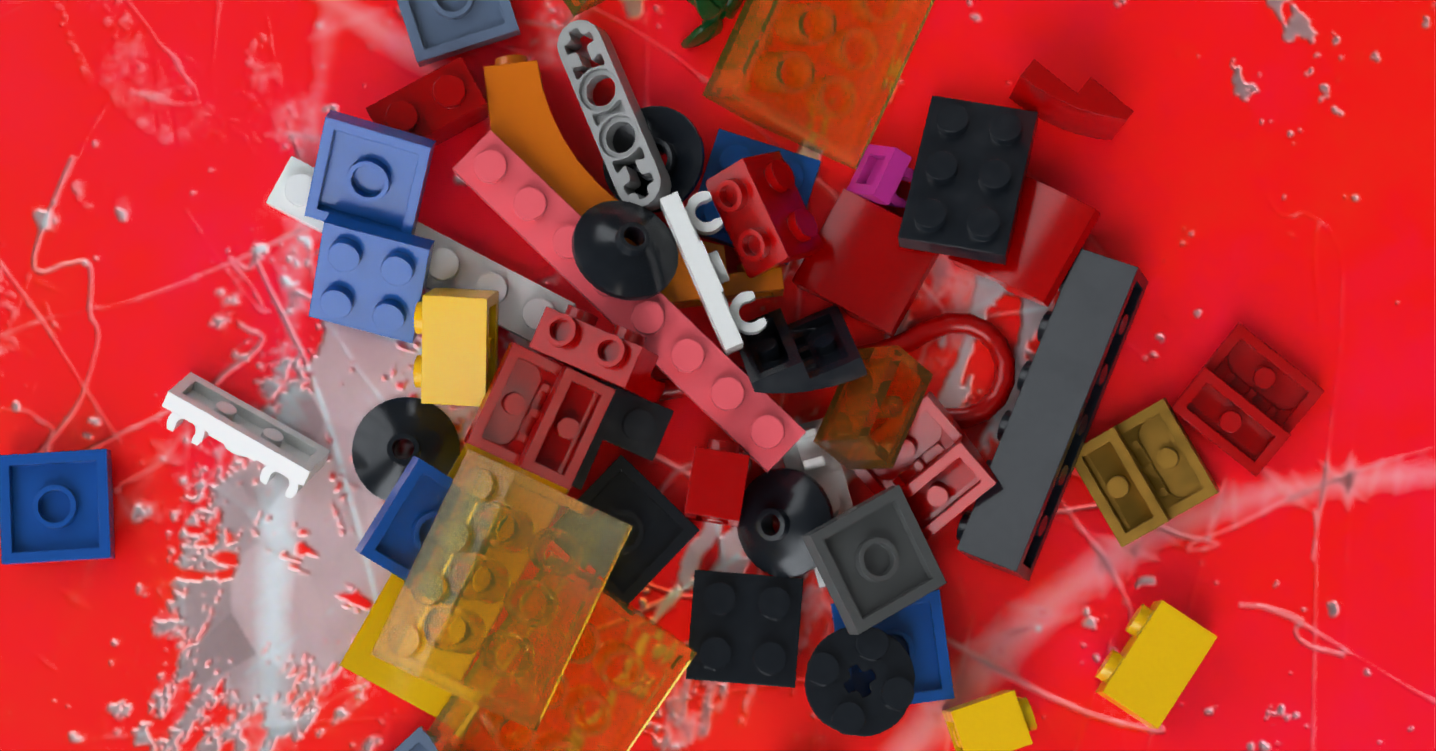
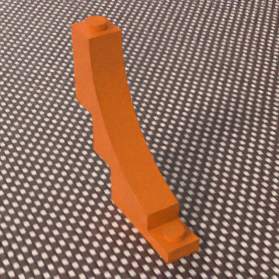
(526, 126)

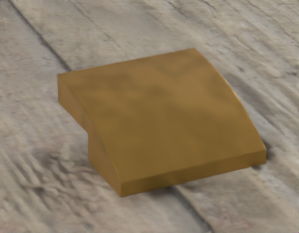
(1144, 472)

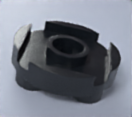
(850, 712)

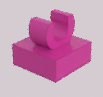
(881, 174)

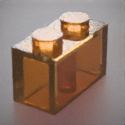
(874, 412)

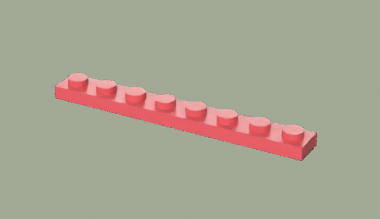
(682, 348)

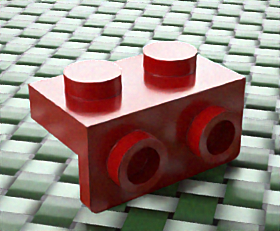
(764, 213)

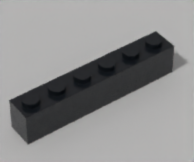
(1052, 413)

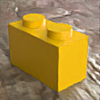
(457, 345)
(1154, 662)
(991, 723)

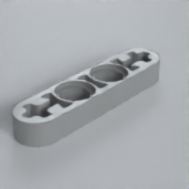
(618, 112)

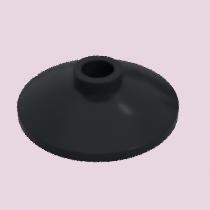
(673, 136)
(616, 265)
(399, 419)
(798, 505)

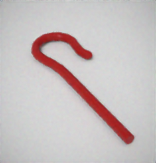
(932, 329)

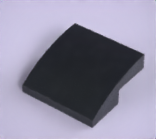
(801, 354)

